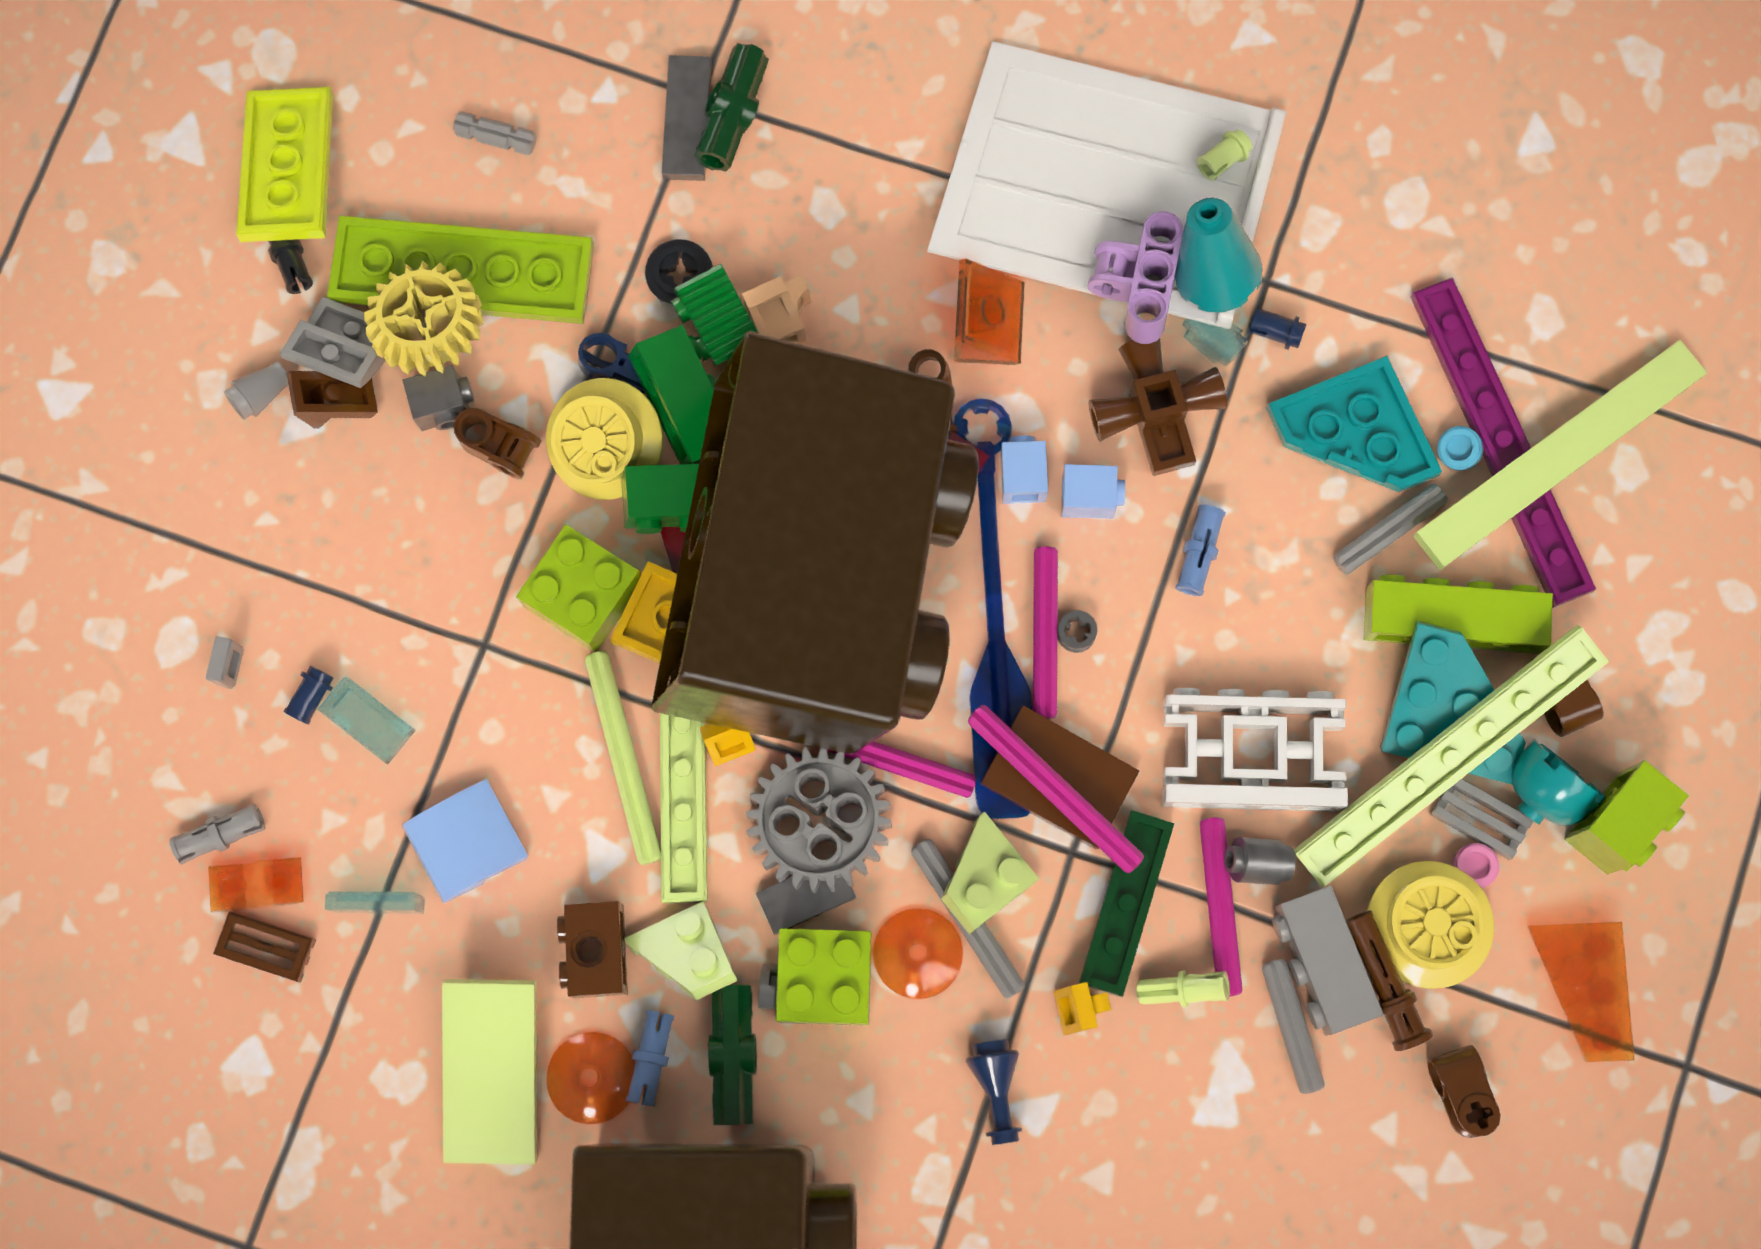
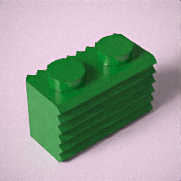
(714, 313)

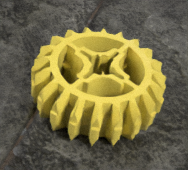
(450, 318)

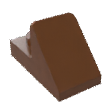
(322, 397)

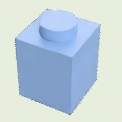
(1024, 470)
(1091, 491)

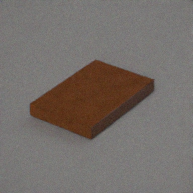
(1087, 768)

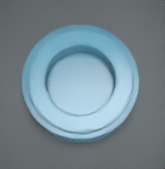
(1460, 448)

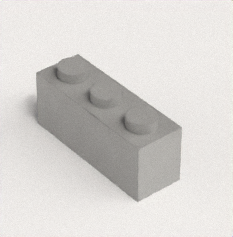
(1326, 961)

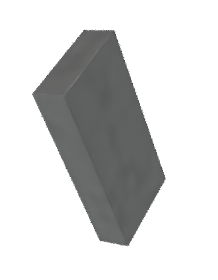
(790, 907)

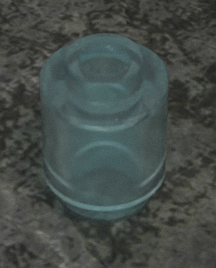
(1214, 341)

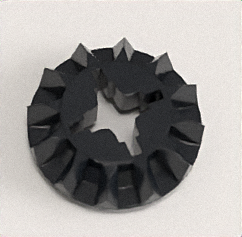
(665, 260)

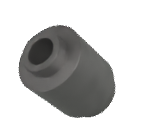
(1259, 861)

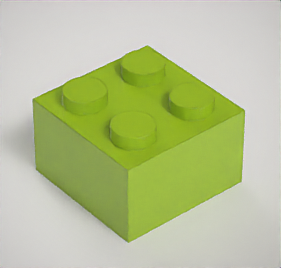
(579, 588)
(1625, 824)
(824, 977)

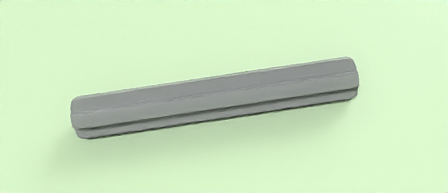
(981, 939)

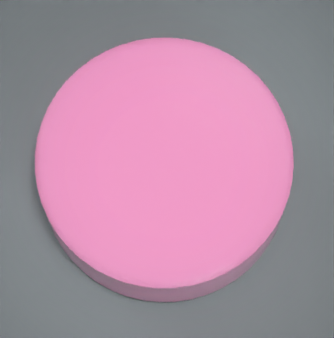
(1478, 862)

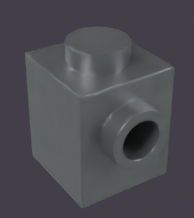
(438, 398)

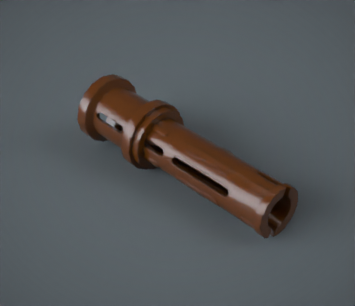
(1393, 1004)

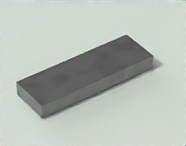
(684, 116)

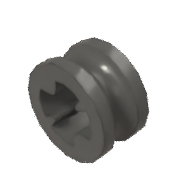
(1084, 620)

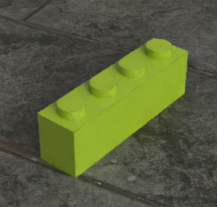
(1485, 616)

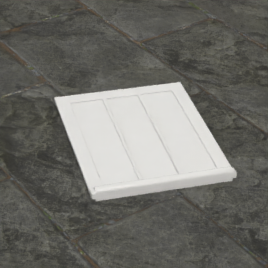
(1082, 159)

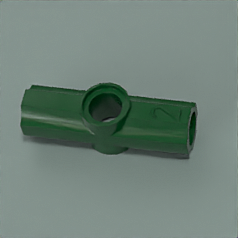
(731, 107)
(732, 1055)

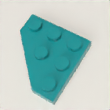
(1358, 426)
(1436, 689)

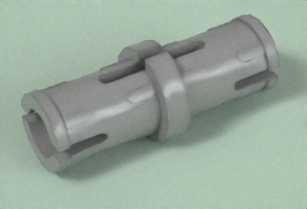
(217, 834)

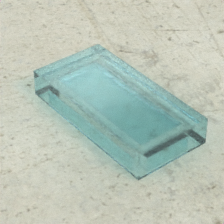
(366, 719)
(375, 902)

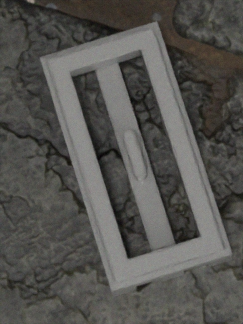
(1515, 835)

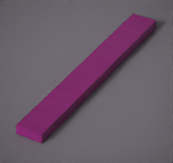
(1495, 421)

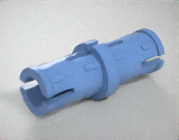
(1200, 550)
(650, 1058)

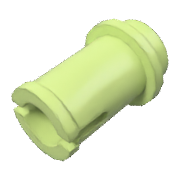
(1231, 149)

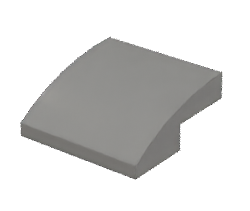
(334, 344)

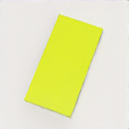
(285, 164)

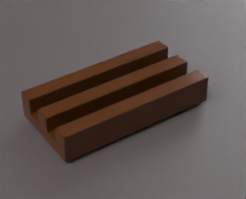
(300, 959)

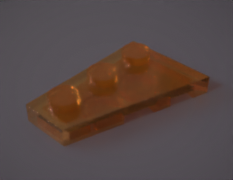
(1591, 984)

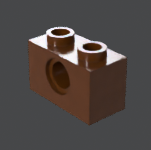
(609, 972)

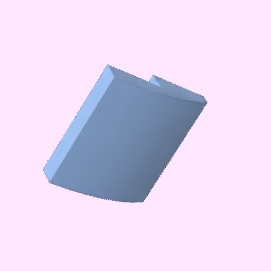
(464, 841)

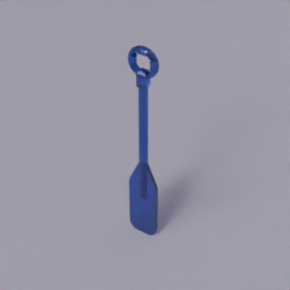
(998, 678)

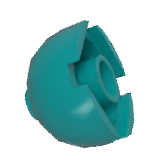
(1552, 787)

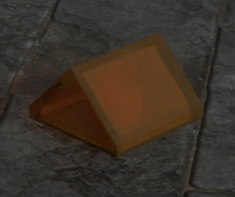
(988, 316)

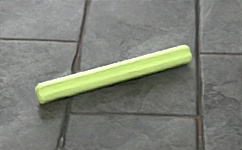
(623, 758)

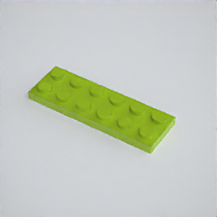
(510, 270)

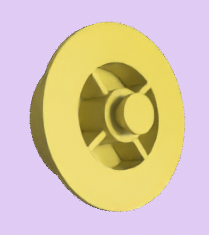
(599, 432)
(1433, 923)

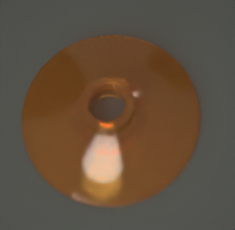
(924, 977)
(614, 1071)

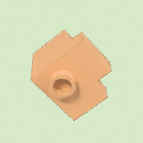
(777, 308)

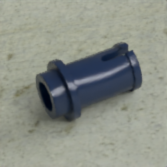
(1277, 328)
(309, 694)

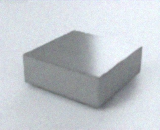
(224, 662)

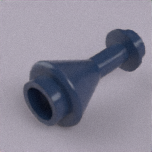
(994, 1069)

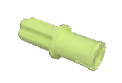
(1184, 988)

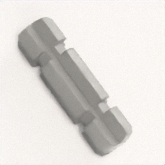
(494, 133)

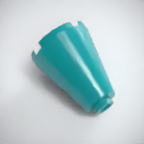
(1216, 258)

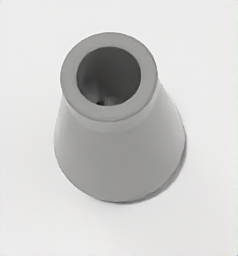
(256, 390)

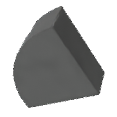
(768, 987)

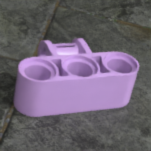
(1129, 273)

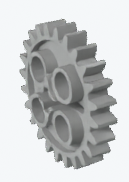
(795, 851)

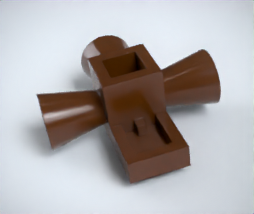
(1158, 407)

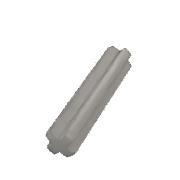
(1390, 529)
(1293, 1026)

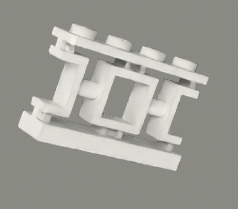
(1253, 785)

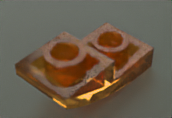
(255, 885)

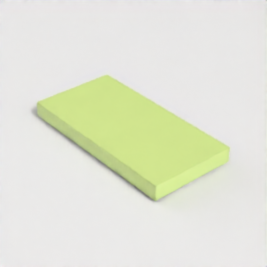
(489, 1071)

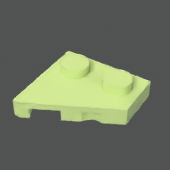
(986, 876)
(686, 951)

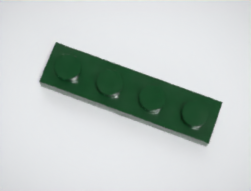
(1126, 907)

